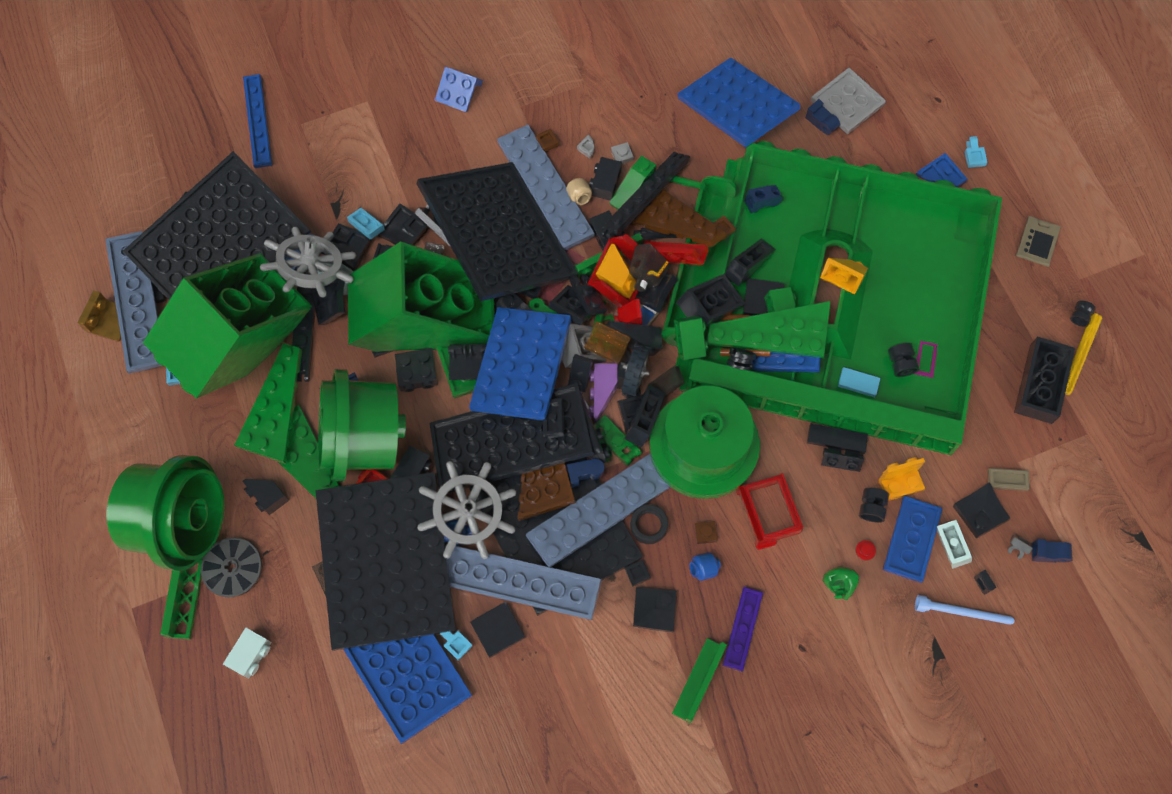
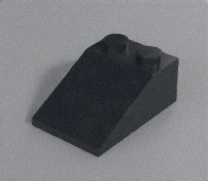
(711, 300)

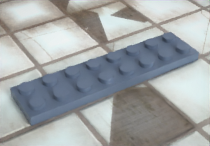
(546, 187)
(134, 304)
(597, 511)
(524, 583)

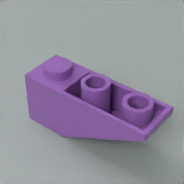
(605, 385)

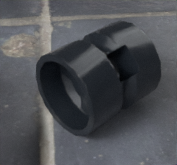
(903, 359)
(874, 504)

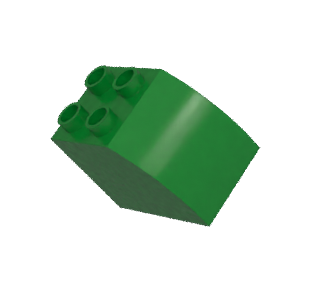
(224, 324)

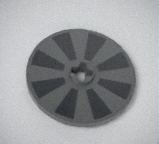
(243, 576)

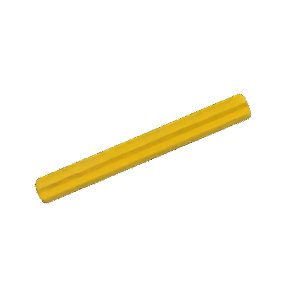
(1082, 351)

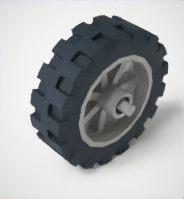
(635, 369)

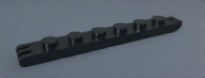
(644, 195)
(304, 334)

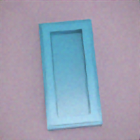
(858, 382)

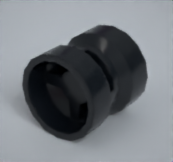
(1082, 314)

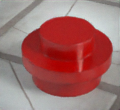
(865, 550)

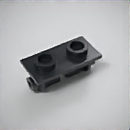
(848, 461)

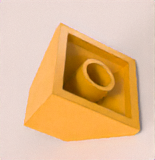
(615, 273)
(844, 273)

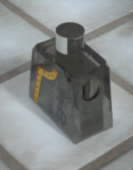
(647, 266)

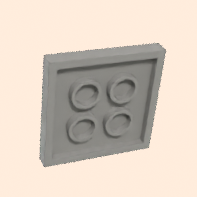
(849, 100)

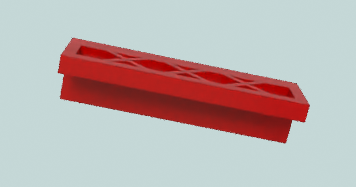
(681, 252)

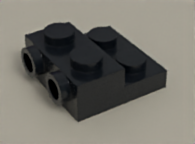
(568, 304)
(416, 370)

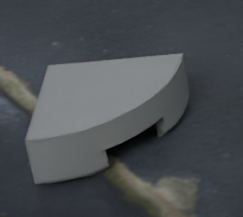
(586, 147)

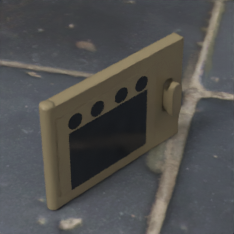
(1038, 241)

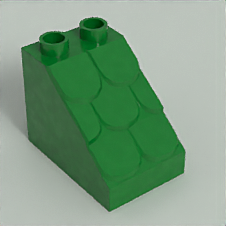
(415, 303)

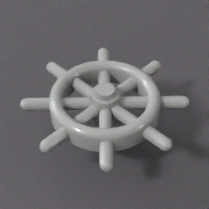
(308, 261)
(467, 509)

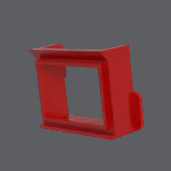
(627, 246)
(765, 541)

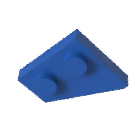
(942, 169)

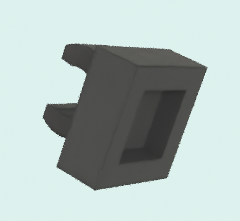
(1021, 544)

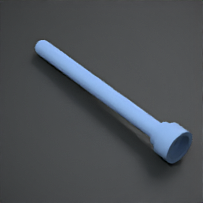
(924, 604)

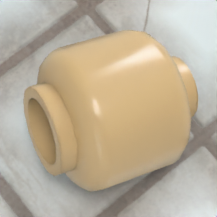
(579, 191)

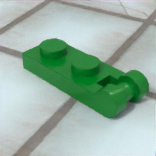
(616, 441)

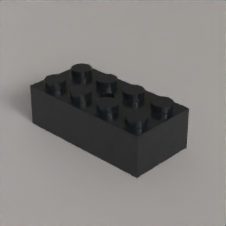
(1044, 380)

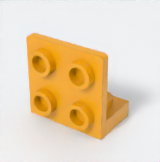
(902, 478)

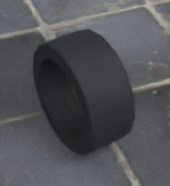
(656, 511)

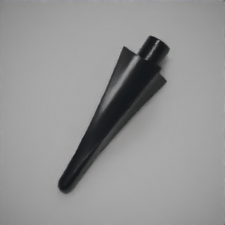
(649, 234)

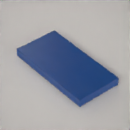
(912, 539)

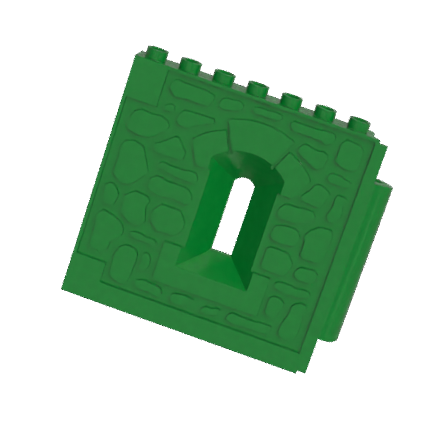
(924, 282)

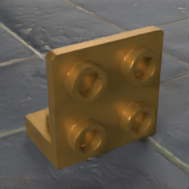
(100, 317)

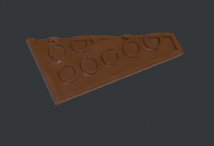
(669, 215)
(545, 491)

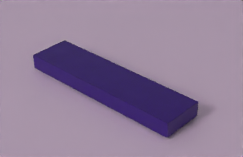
(742, 629)

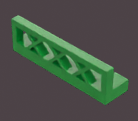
(174, 602)
(699, 680)

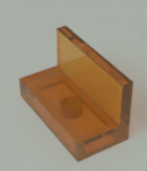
(607, 342)

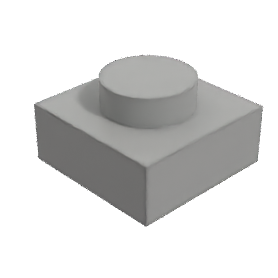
(622, 153)

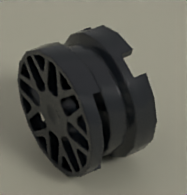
(741, 358)

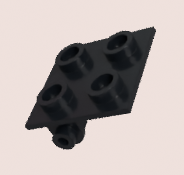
(465, 361)

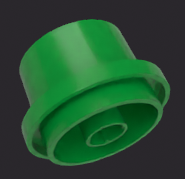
(358, 425)
(705, 443)
(167, 511)

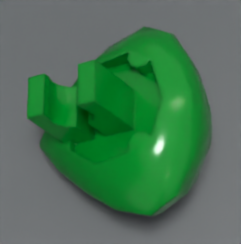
(841, 582)

